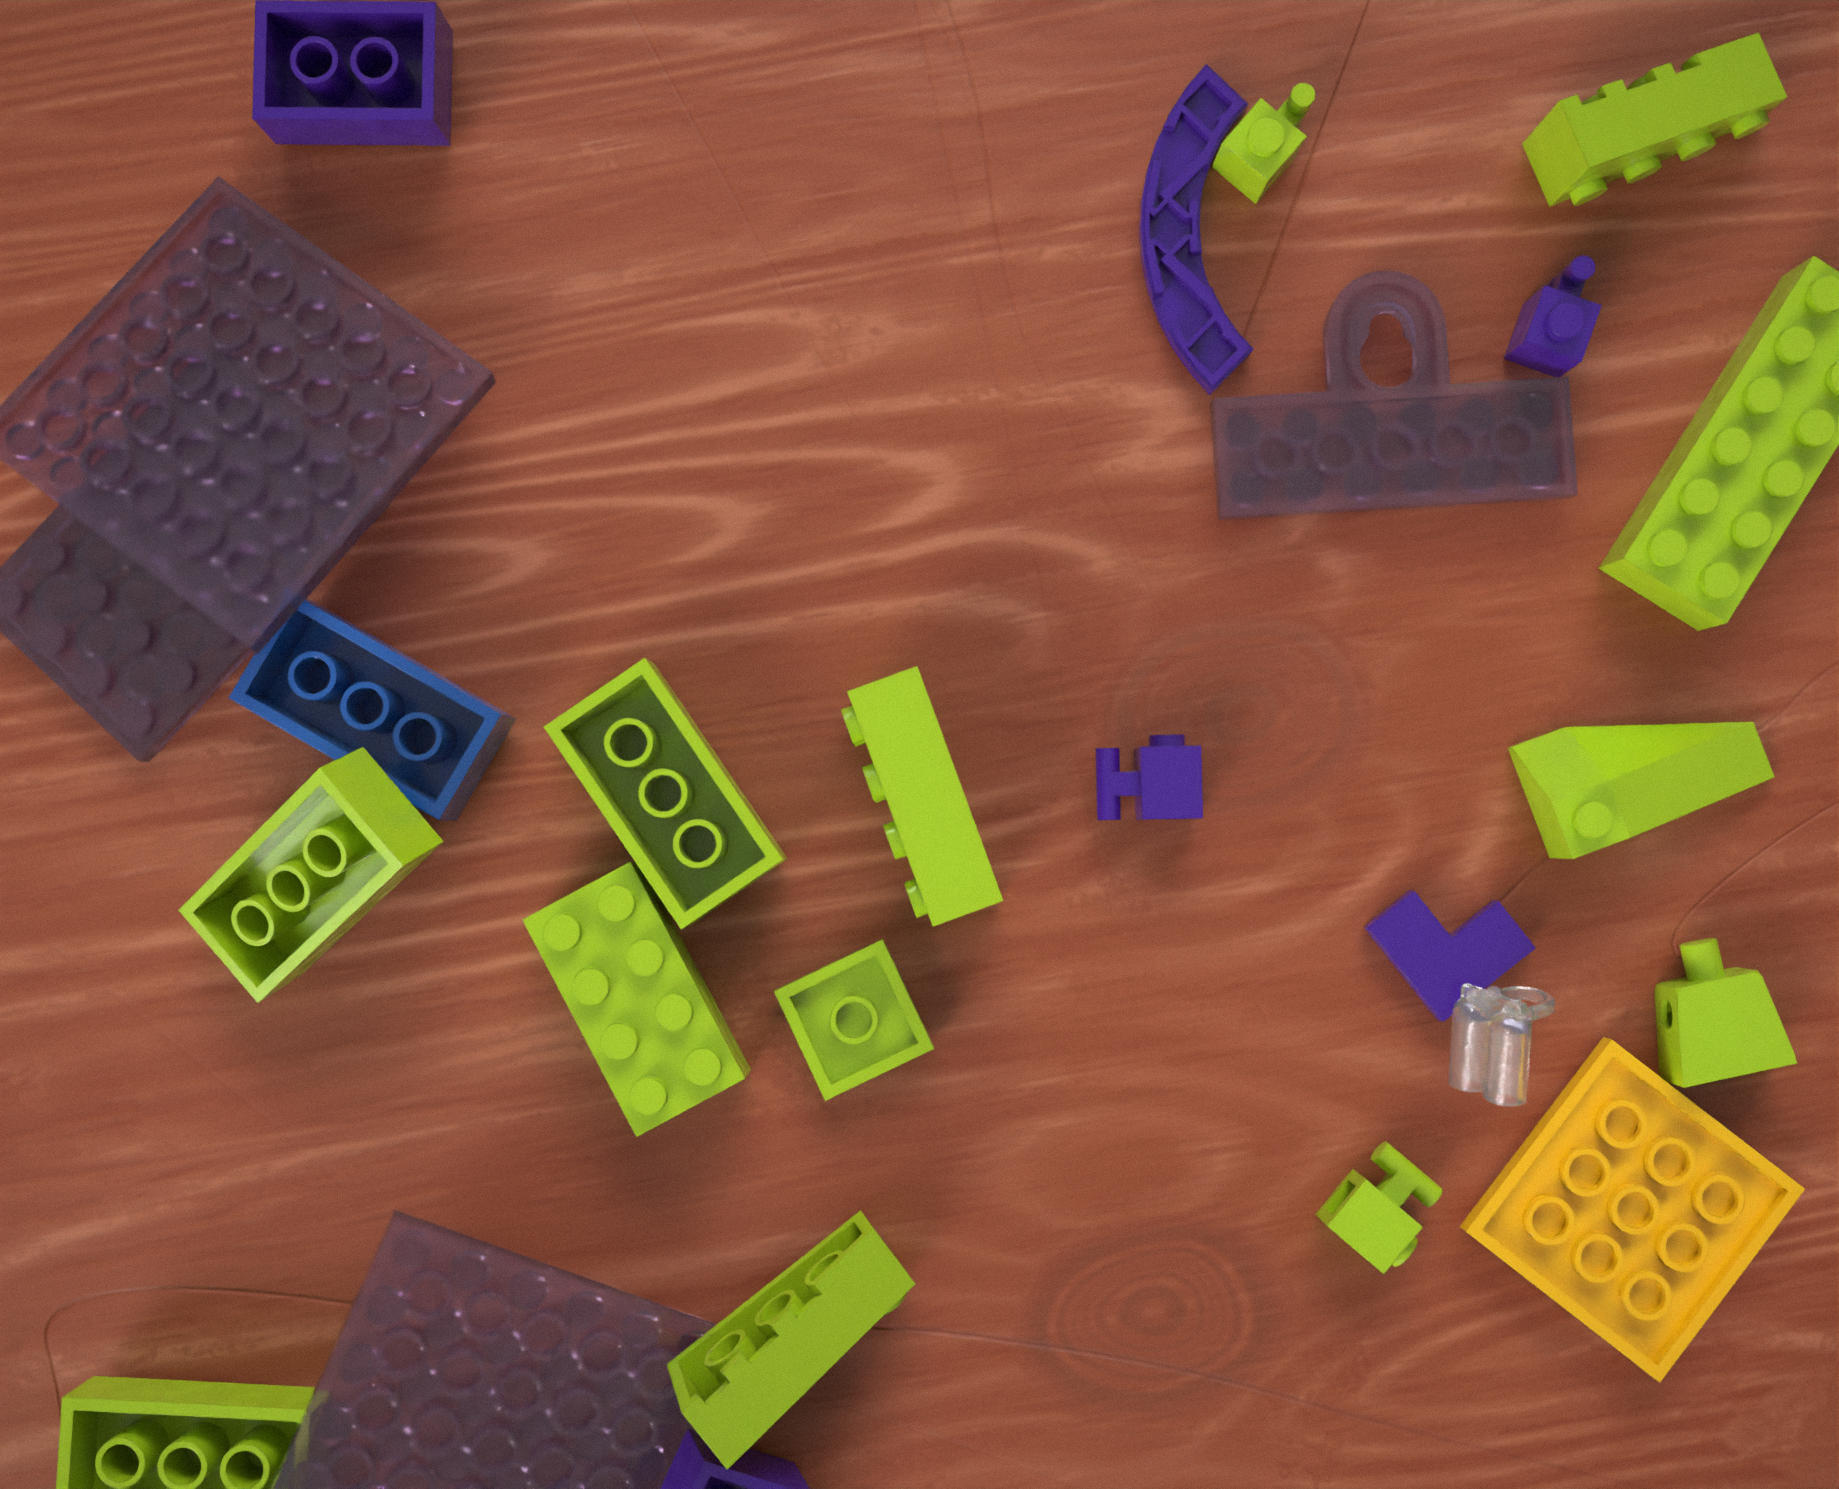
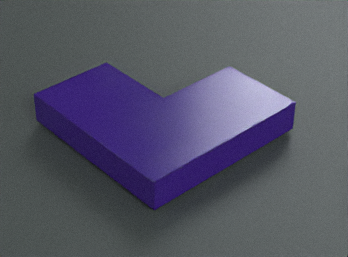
(1442, 962)

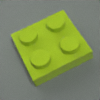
(854, 1019)

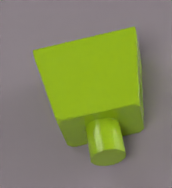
(1716, 1021)

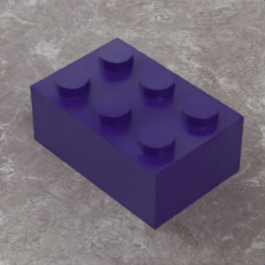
(352, 72)

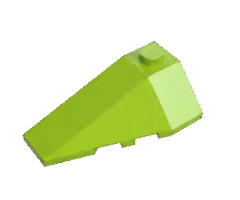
(1622, 780)

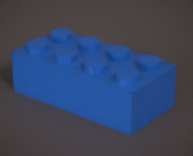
(355, 691)

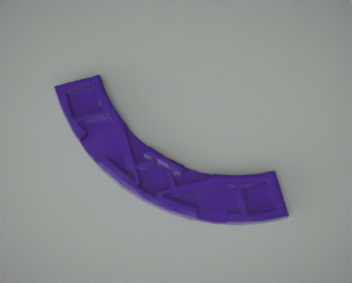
(1171, 231)

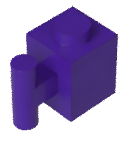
(1556, 323)
(1163, 783)

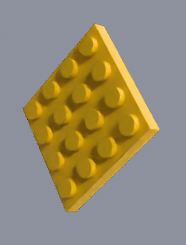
(1632, 1208)

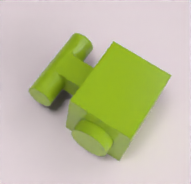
(1264, 143)
(1372, 1217)

